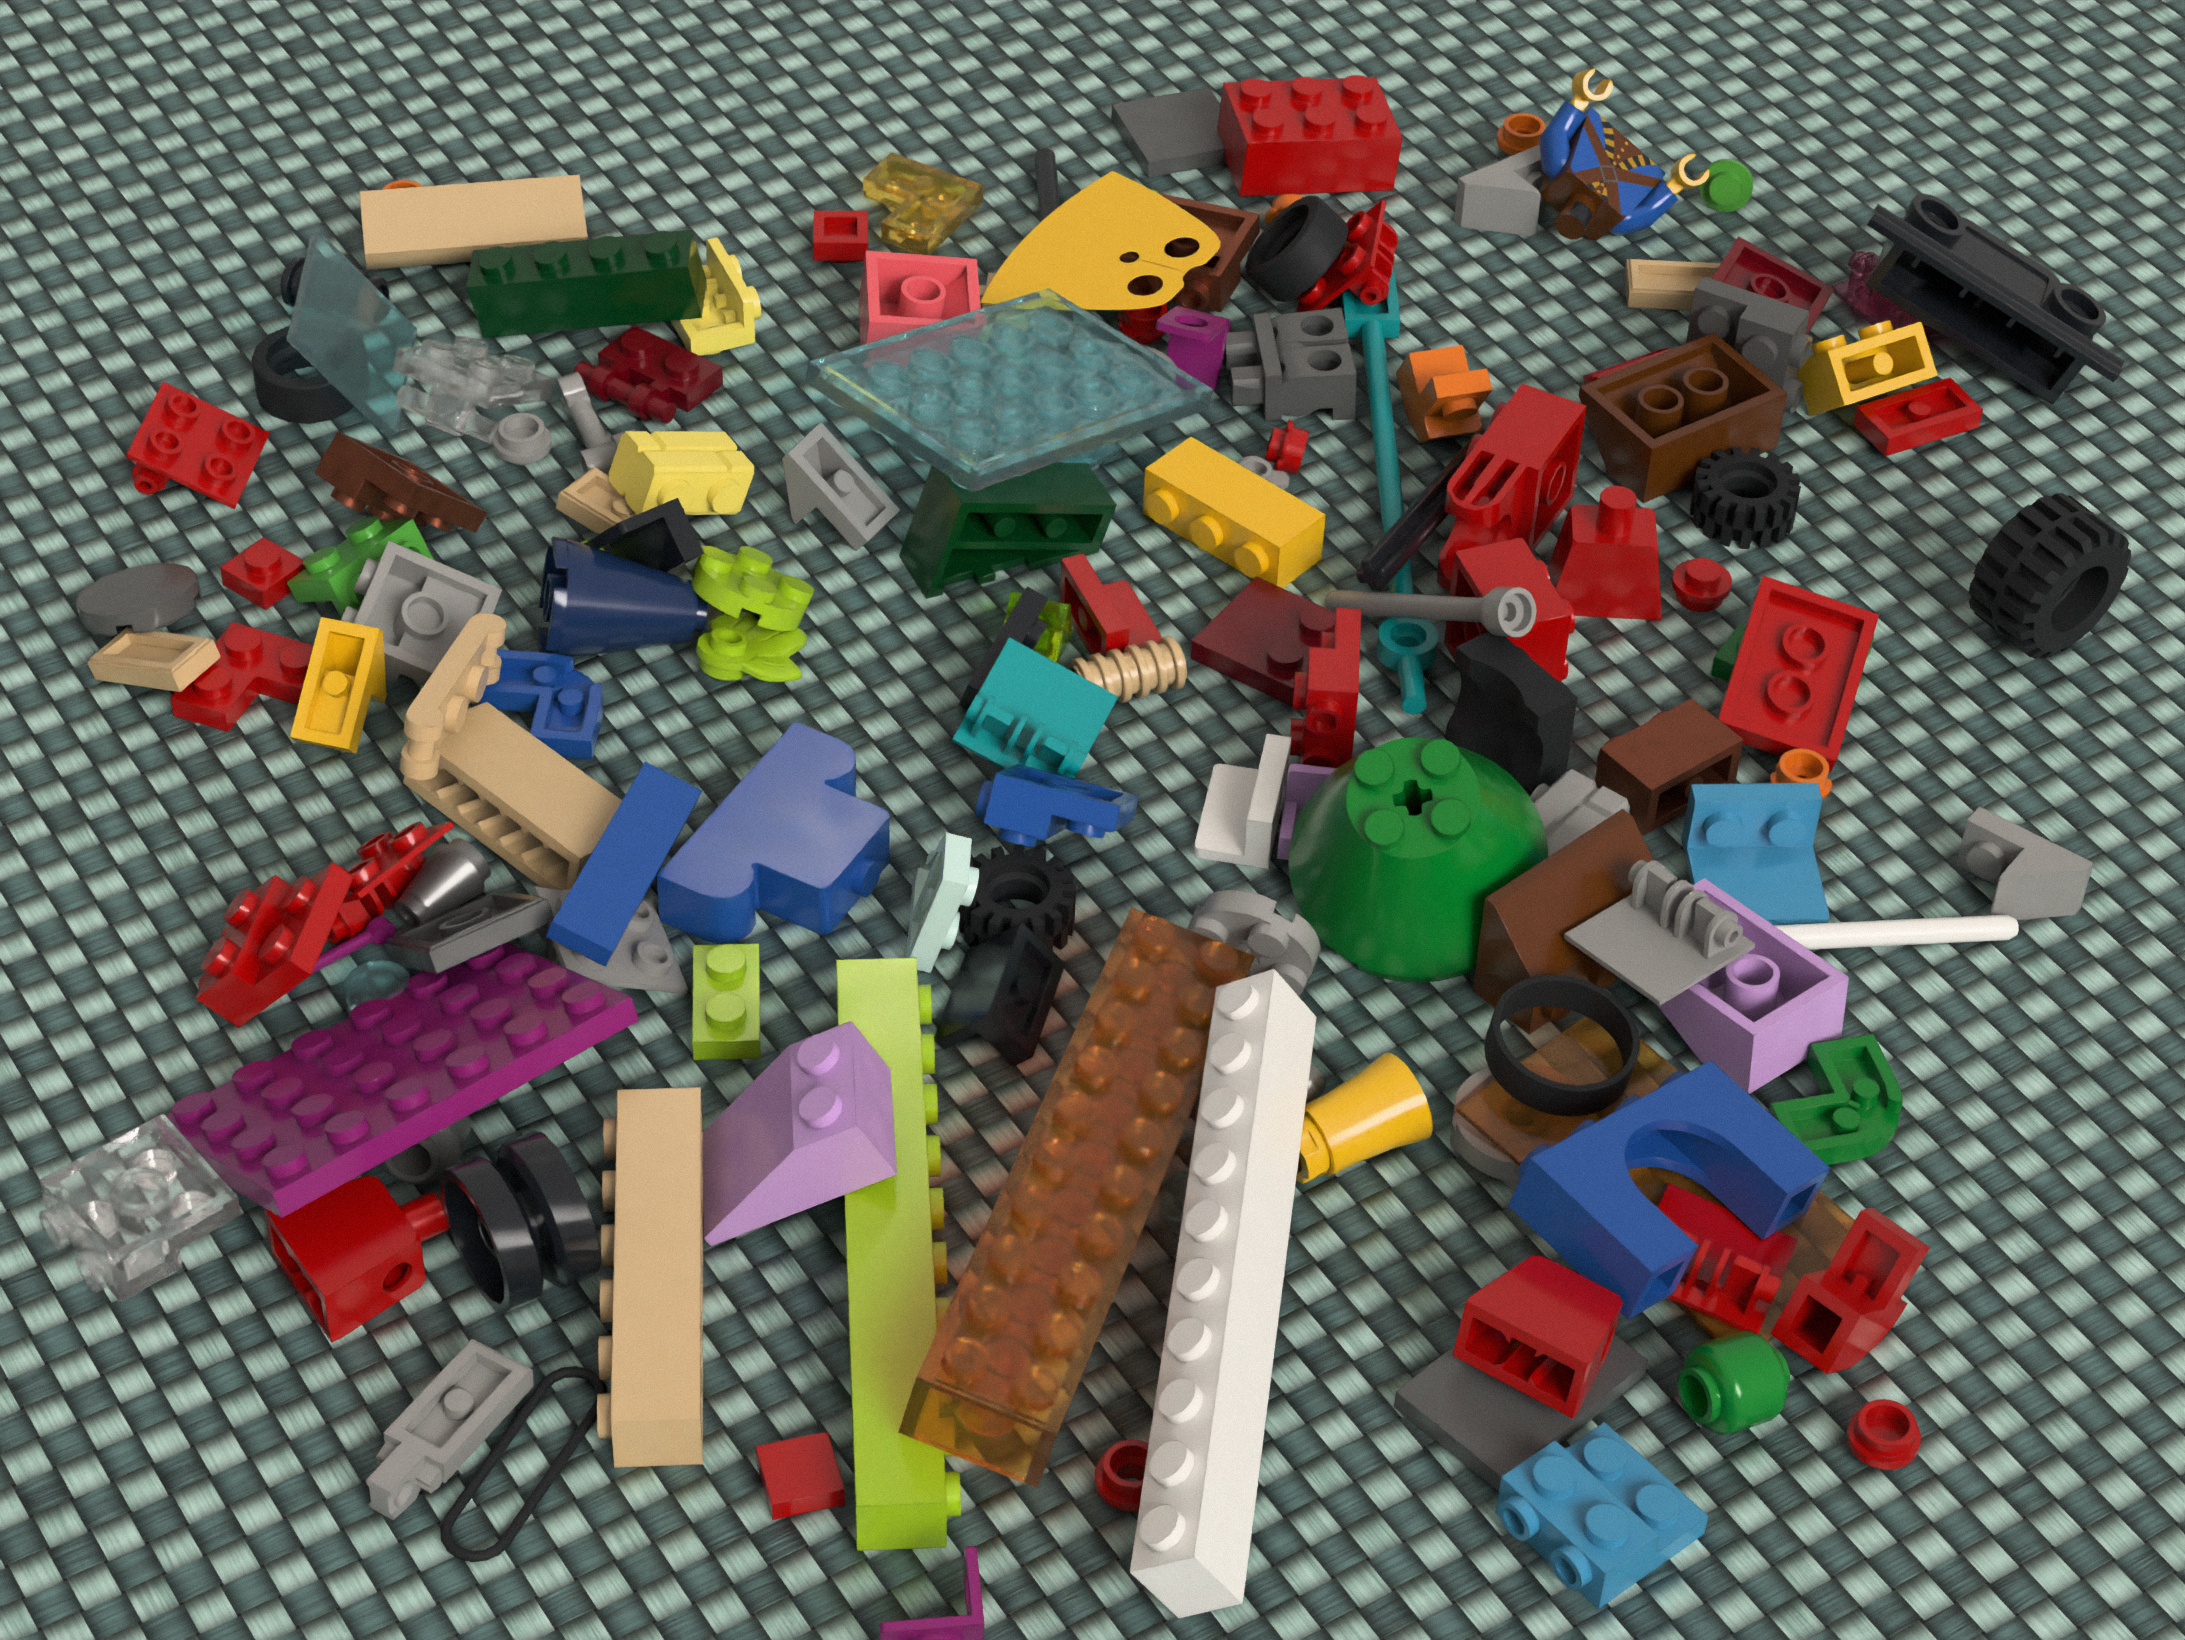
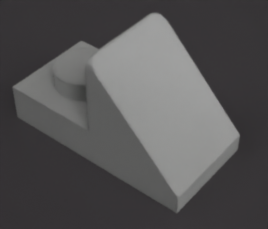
(1502, 195)
(829, 478)
(2029, 871)

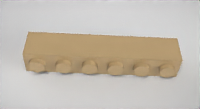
(655, 1281)

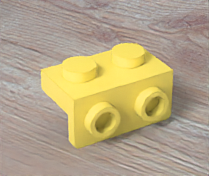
(727, 309)

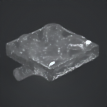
(463, 377)

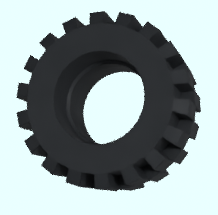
(2049, 575)

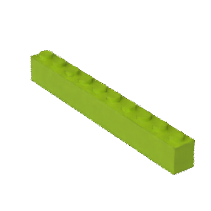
(894, 1271)

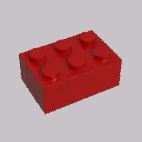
(1308, 136)

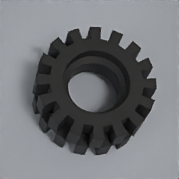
(1745, 497)
(1023, 879)

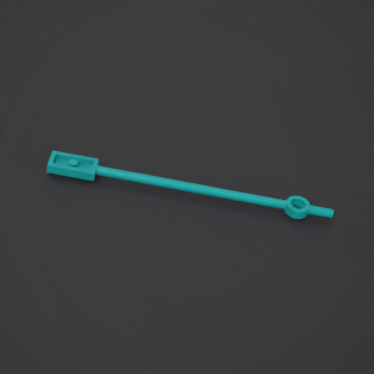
(1402, 643)

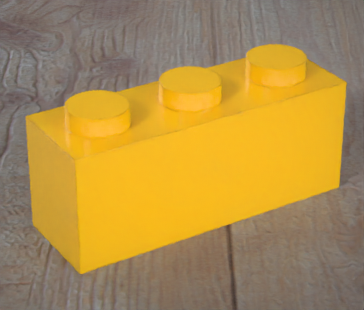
(1233, 513)

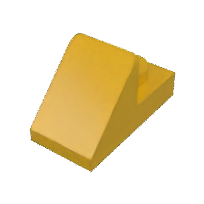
(339, 684)

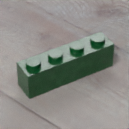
(587, 283)

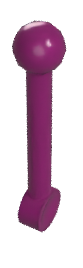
(376, 931)

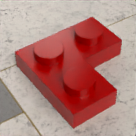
(248, 666)

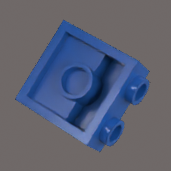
(1039, 804)

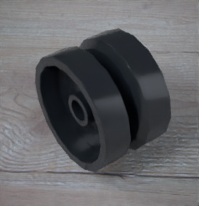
(520, 1222)

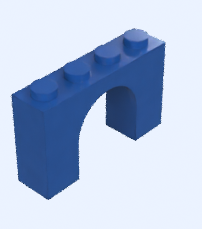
(1692, 1125)

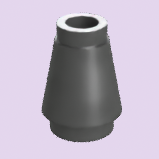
(444, 882)

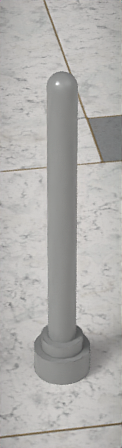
(1501, 611)

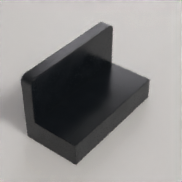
(653, 538)
(1003, 994)

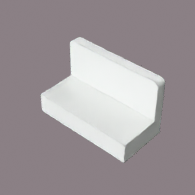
(1245, 808)

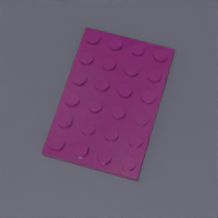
(395, 1074)

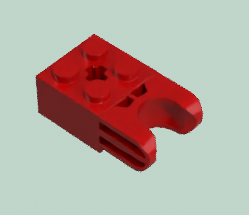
(1514, 475)

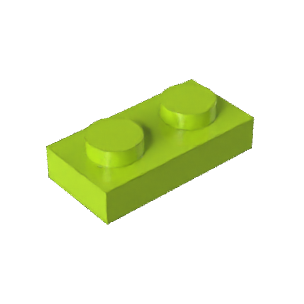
(726, 1002)

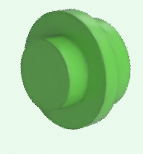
(1727, 185)

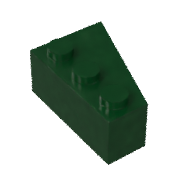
(1005, 525)

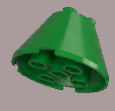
(1405, 852)

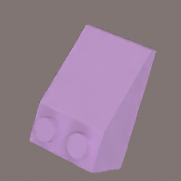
(1763, 1006)
(800, 1135)

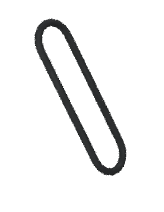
(498, 1450)

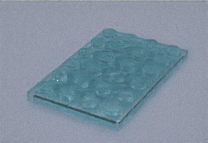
(1008, 388)

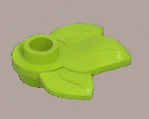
(742, 648)

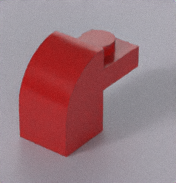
(1857, 1300)

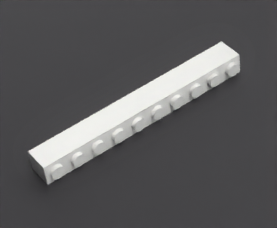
(1225, 1300)

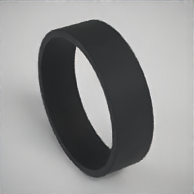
(1579, 997)

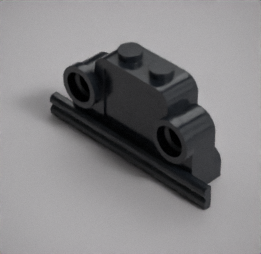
(1988, 297)

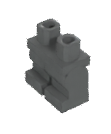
(1293, 365)

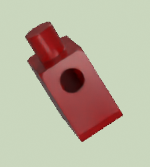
(1609, 559)
(355, 1251)
(1540, 1332)

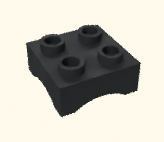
(1512, 711)

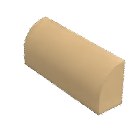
(454, 219)
(519, 797)

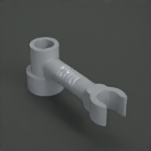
(579, 408)

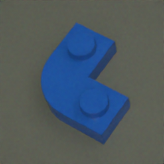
(563, 699)

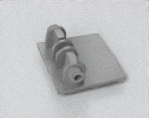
(1661, 935)
(639, 961)

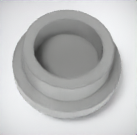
(522, 439)

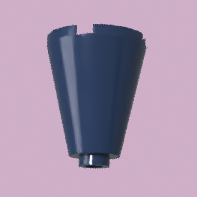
(612, 603)

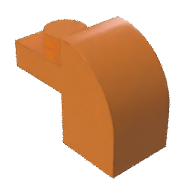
(1442, 393)

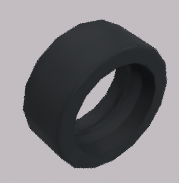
(1296, 248)
(288, 398)

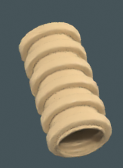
(1136, 669)

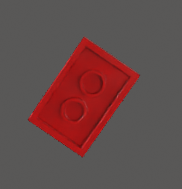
(1797, 671)

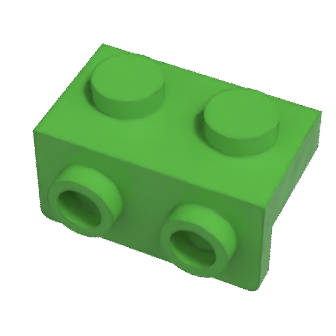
(334, 571)

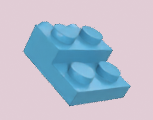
(1597, 1513)

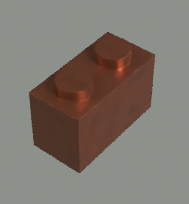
(1663, 759)

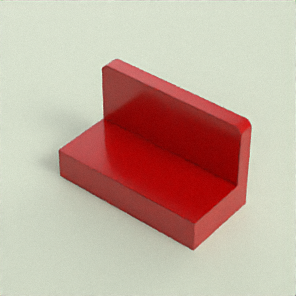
(1103, 614)

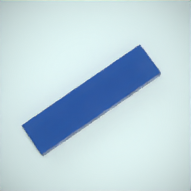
(624, 864)

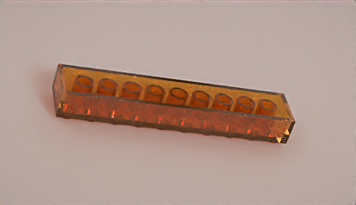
(1074, 1205)

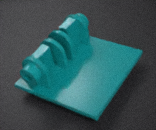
(1034, 714)

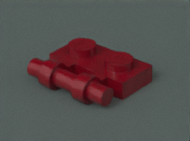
(650, 376)

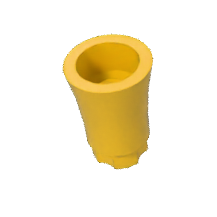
(1363, 1118)

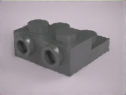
(1758, 328)

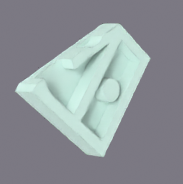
(937, 899)

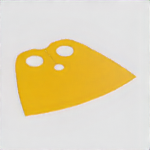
(1081, 245)

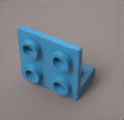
(1758, 847)

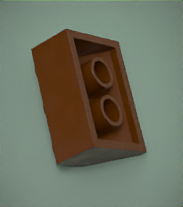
(1676, 410)
(1532, 913)

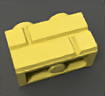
(686, 465)

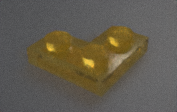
(925, 201)

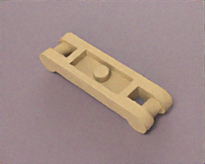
(449, 690)

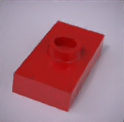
(1917, 416)

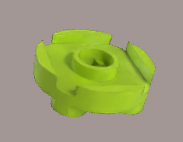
(750, 583)

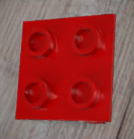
(1362, 264)
(194, 447)
(382, 876)
(1732, 1268)

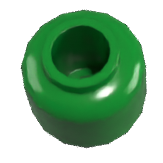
(1733, 1382)

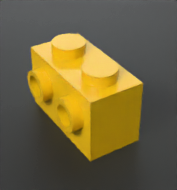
(1867, 368)

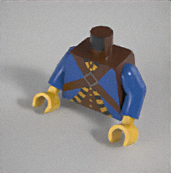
(1598, 175)

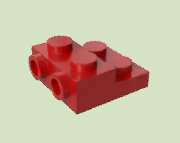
(1329, 696)
(270, 942)

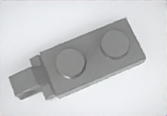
(445, 1425)

